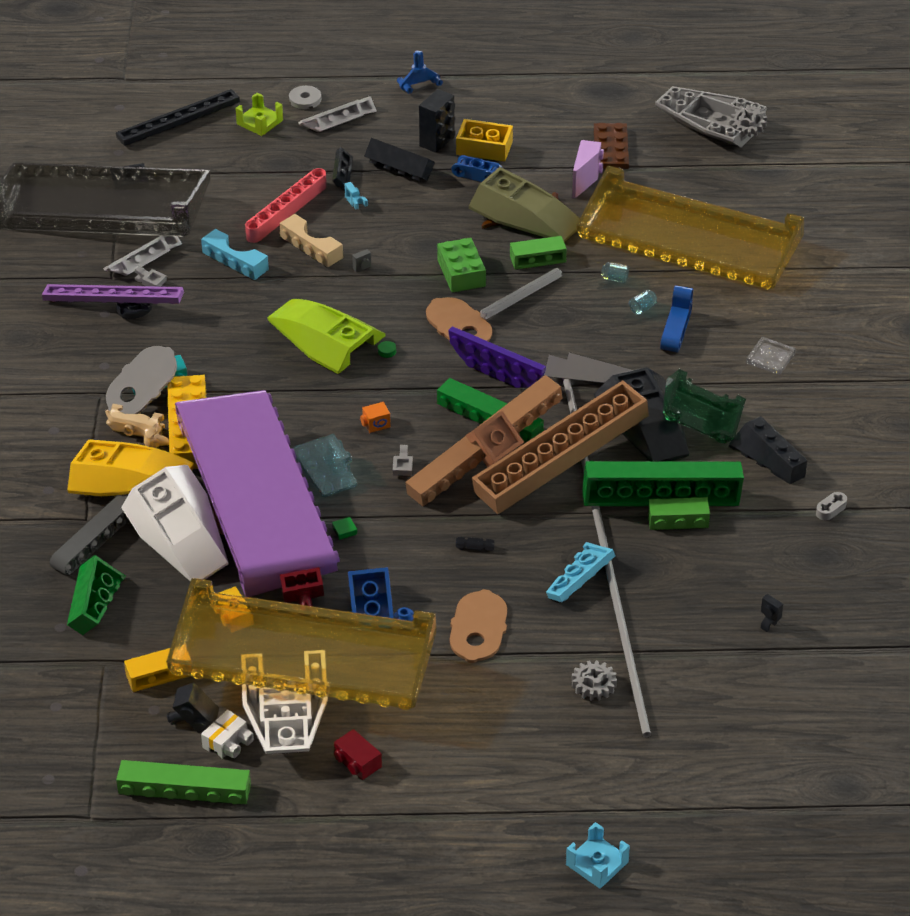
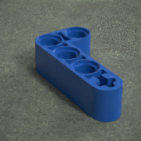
(677, 319)

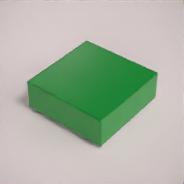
(344, 528)

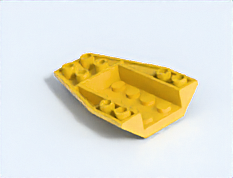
(116, 467)

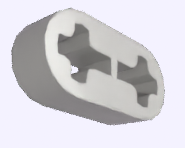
(834, 508)

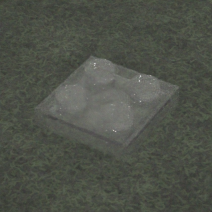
(770, 355)

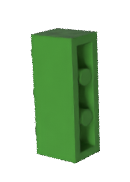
(538, 252)
(678, 513)

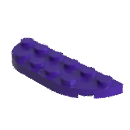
(495, 360)

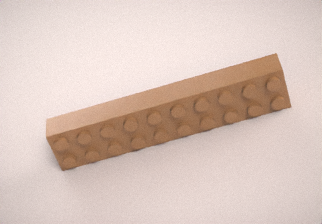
(560, 447)

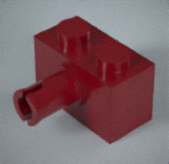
(302, 586)

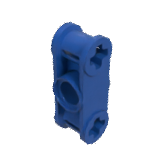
(474, 168)

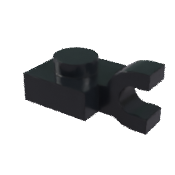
(772, 610)

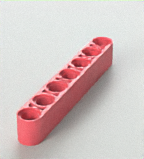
(285, 205)

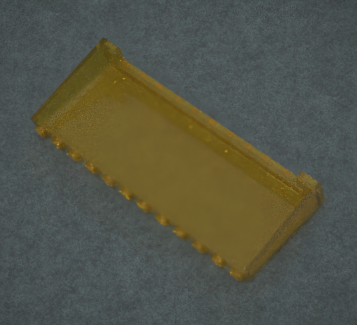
(689, 231)
(301, 648)

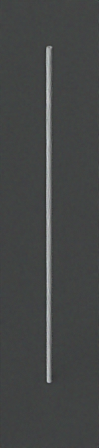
(615, 595)

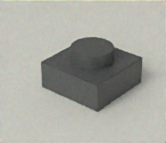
(361, 260)

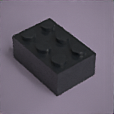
(436, 120)

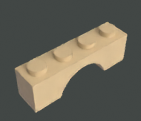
(321, 249)

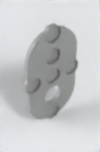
(146, 375)

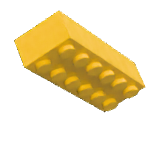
(182, 389)

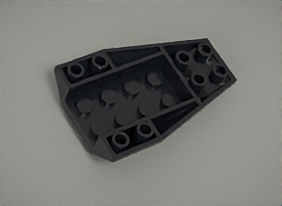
(655, 435)

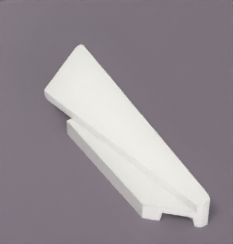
(339, 115)
(144, 255)

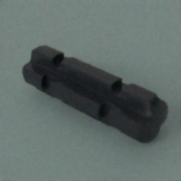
(475, 543)

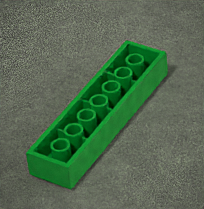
(637, 482)

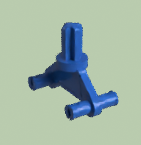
(418, 74)

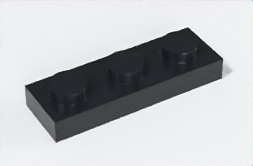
(342, 168)

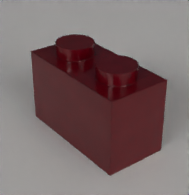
(357, 754)

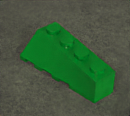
(93, 592)

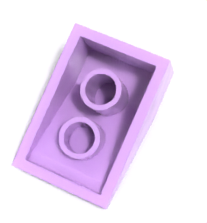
(587, 166)

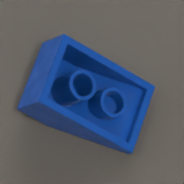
(371, 592)

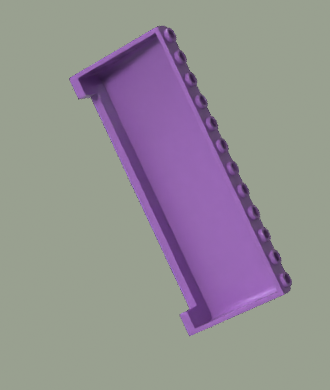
(256, 488)

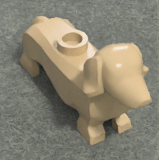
(138, 425)

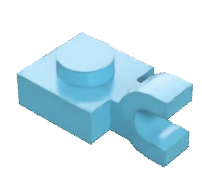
(353, 196)

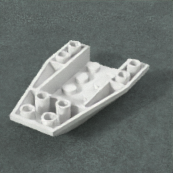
(177, 521)

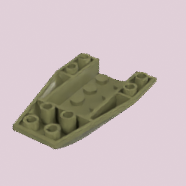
(523, 206)

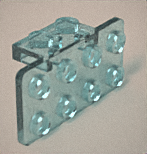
(326, 464)

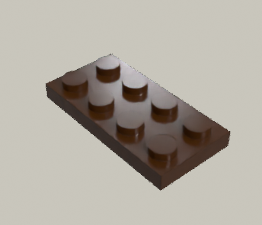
(614, 142)

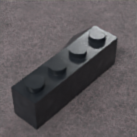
(399, 159)
(770, 450)

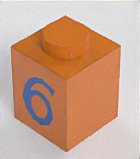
(375, 417)

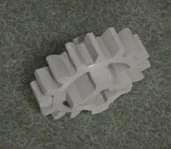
(749, 120)
(594, 680)

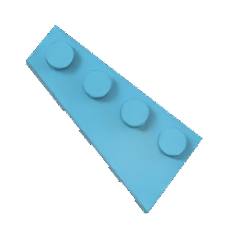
(583, 568)

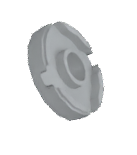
(298, 95)

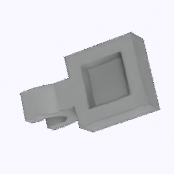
(150, 278)
(403, 463)

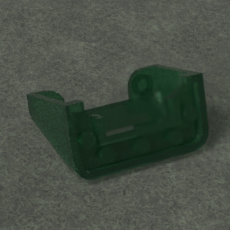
(701, 408)

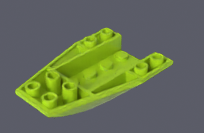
(323, 332)

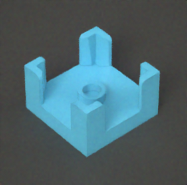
(597, 858)

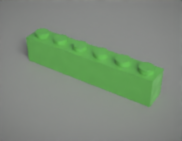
(183, 782)

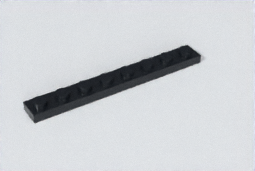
(177, 117)

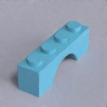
(249, 263)

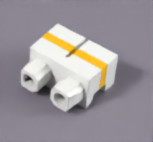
(226, 735)

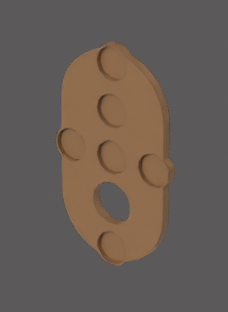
(450, 312)
(481, 615)

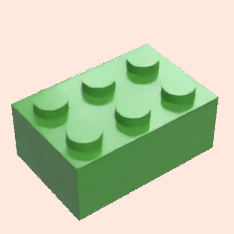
(461, 265)

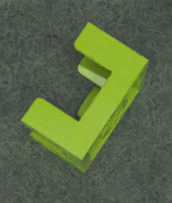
(259, 118)

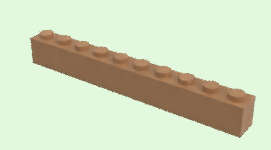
(466, 455)

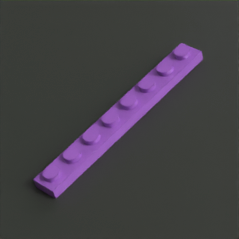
(119, 294)

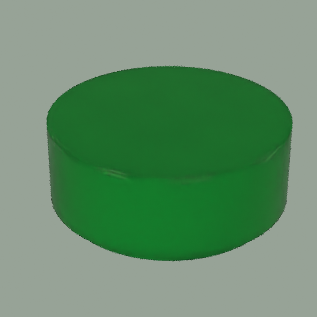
(387, 349)

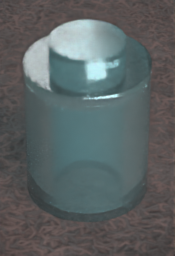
(615, 272)
(643, 301)

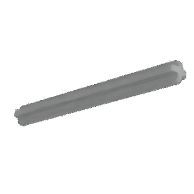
(521, 293)

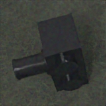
(193, 707)

